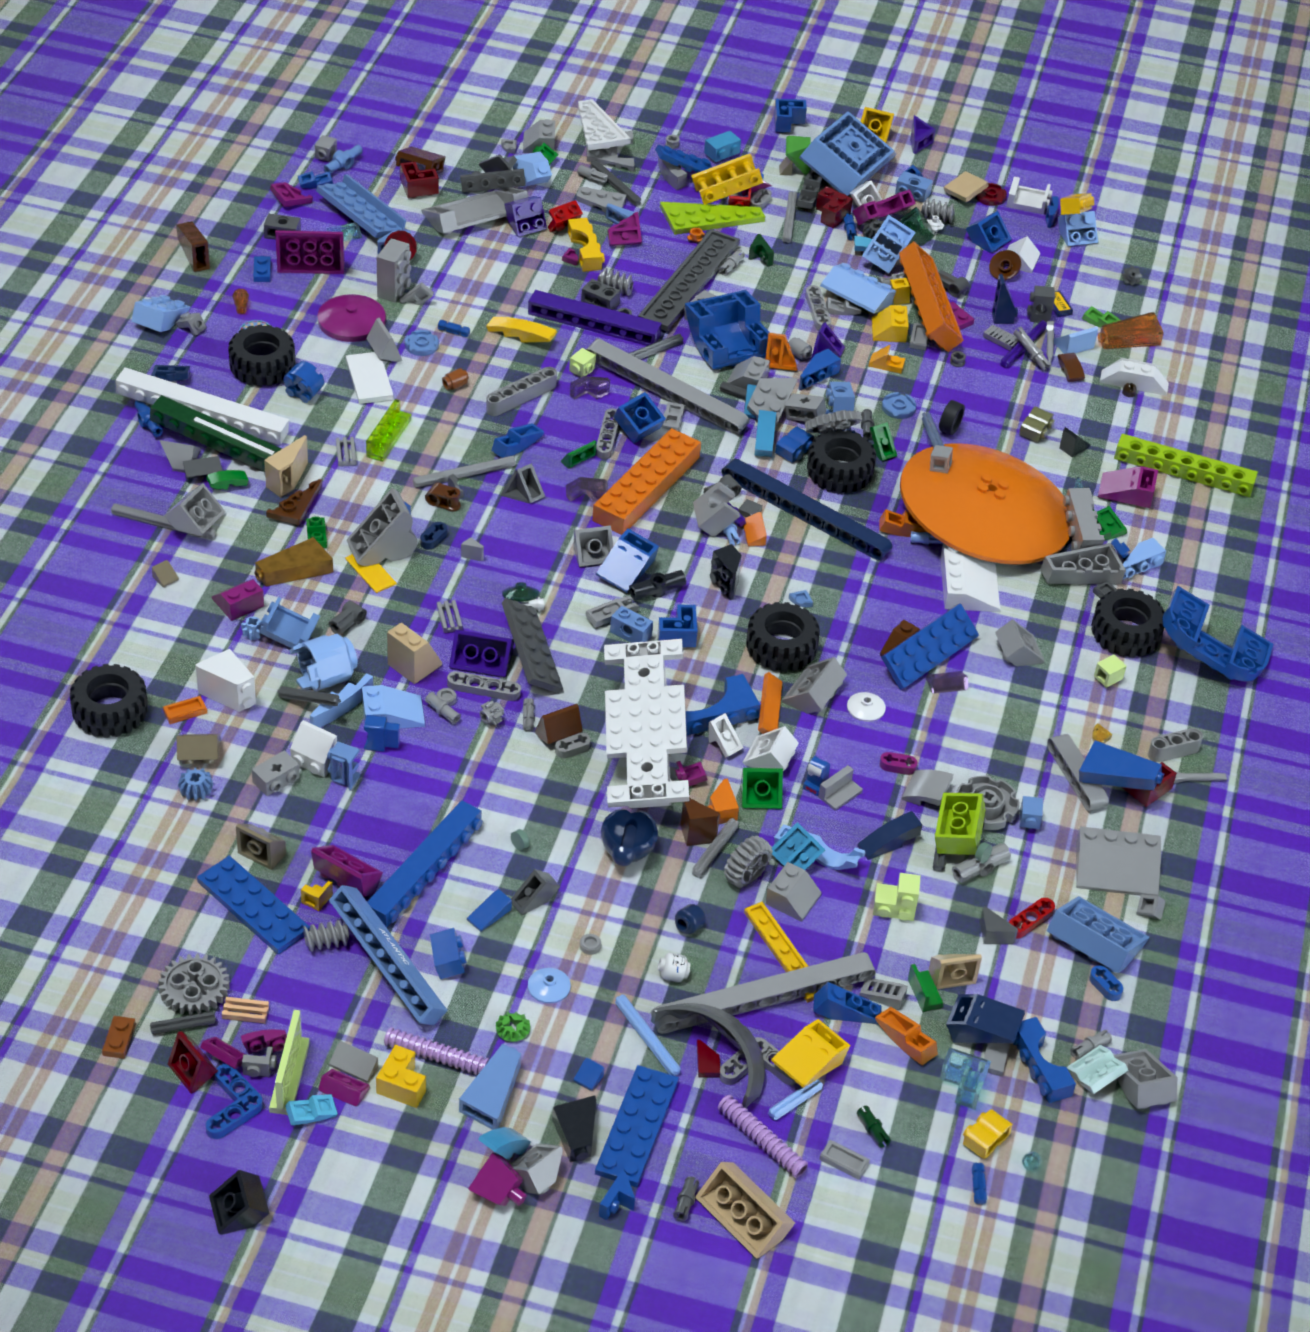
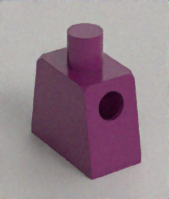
(498, 1182)

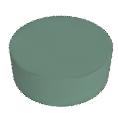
(519, 839)
(983, 852)

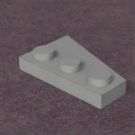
(600, 198)

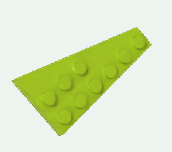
(685, 216)

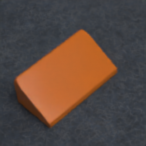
(755, 530)

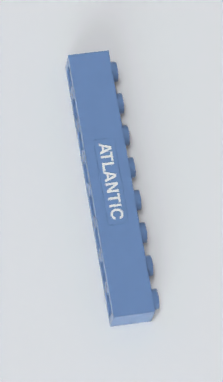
(388, 955)

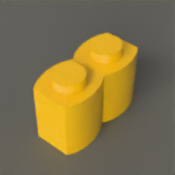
(987, 1133)

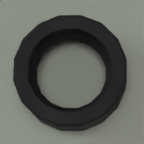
(951, 417)

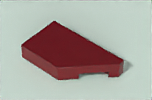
(707, 1061)

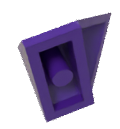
(921, 135)
(827, 340)

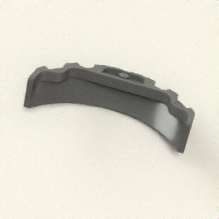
(733, 1031)

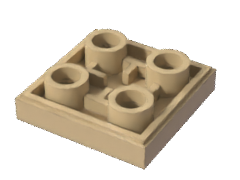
(966, 186)

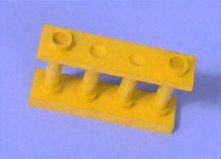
(727, 179)

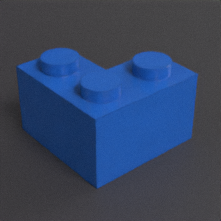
(789, 112)
(681, 627)

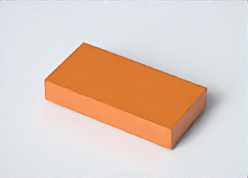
(184, 710)

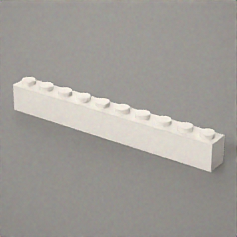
(245, 418)

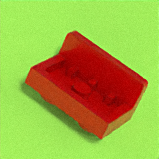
(561, 215)

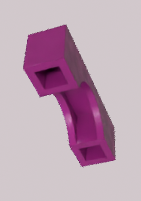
(883, 208)

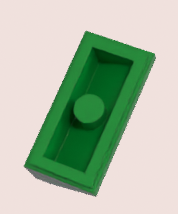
(579, 455)

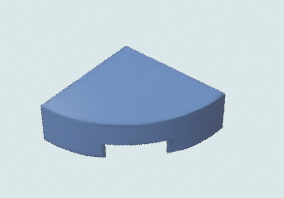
(801, 598)

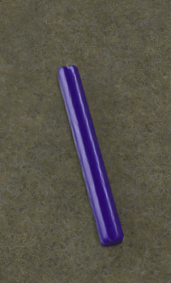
(1019, 348)

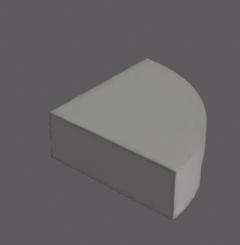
(509, 145)

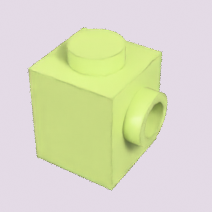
(582, 362)
(1110, 671)

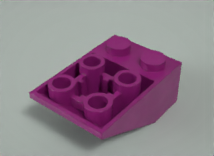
(1129, 485)

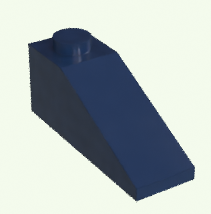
(1003, 306)

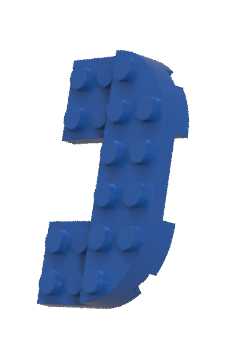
(1184, 624)

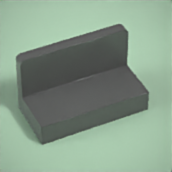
(498, 163)

